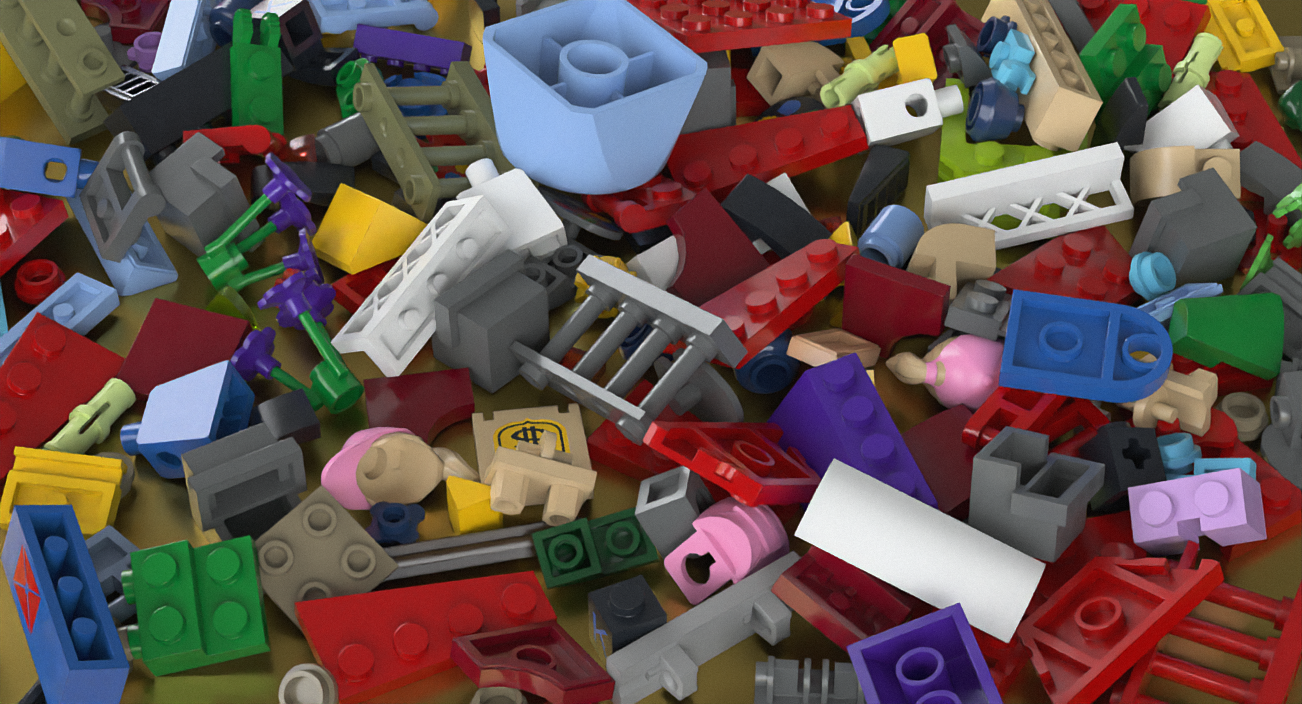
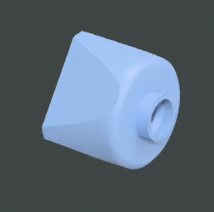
(589, 94)

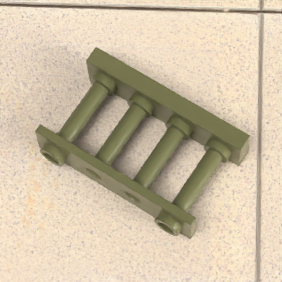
(60, 62)
(412, 165)

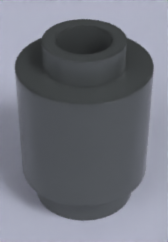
(346, 142)

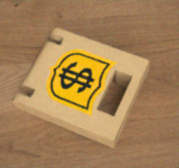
(528, 426)

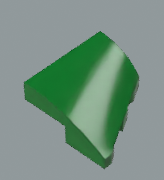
(1231, 330)

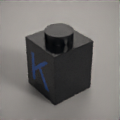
(297, 24)
(622, 615)

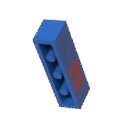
(63, 607)

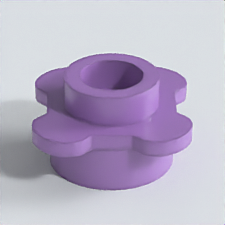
(145, 50)

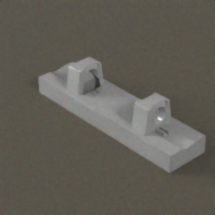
(676, 649)

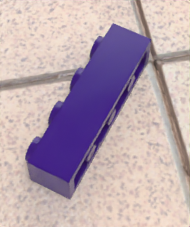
(409, 48)

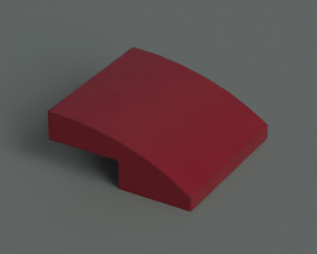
(930, 18)
(945, 459)
(842, 598)

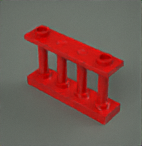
(1275, 656)

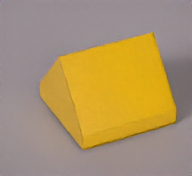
(471, 506)

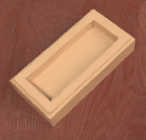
(831, 344)

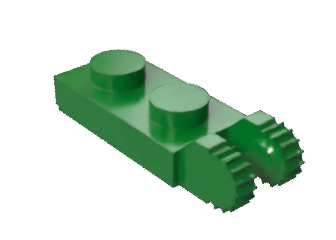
(256, 73)

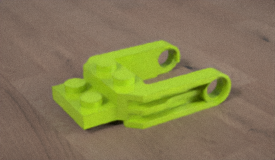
(964, 159)

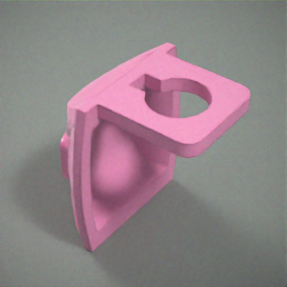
(737, 538)

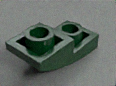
(593, 548)

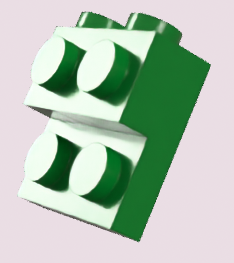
(1121, 52)
(195, 604)

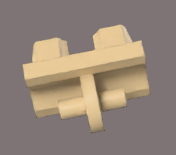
(1179, 397)
(541, 474)

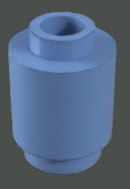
(891, 236)

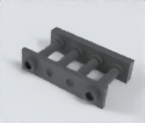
(638, 305)

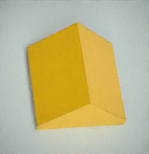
(363, 231)

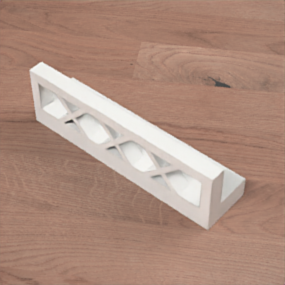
(1029, 186)
(401, 310)

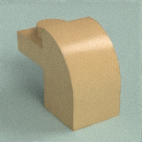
(793, 71)
(1158, 170)
(955, 255)

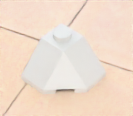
(1191, 120)

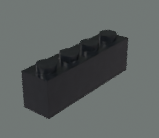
(182, 103)

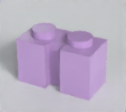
(1213, 504)

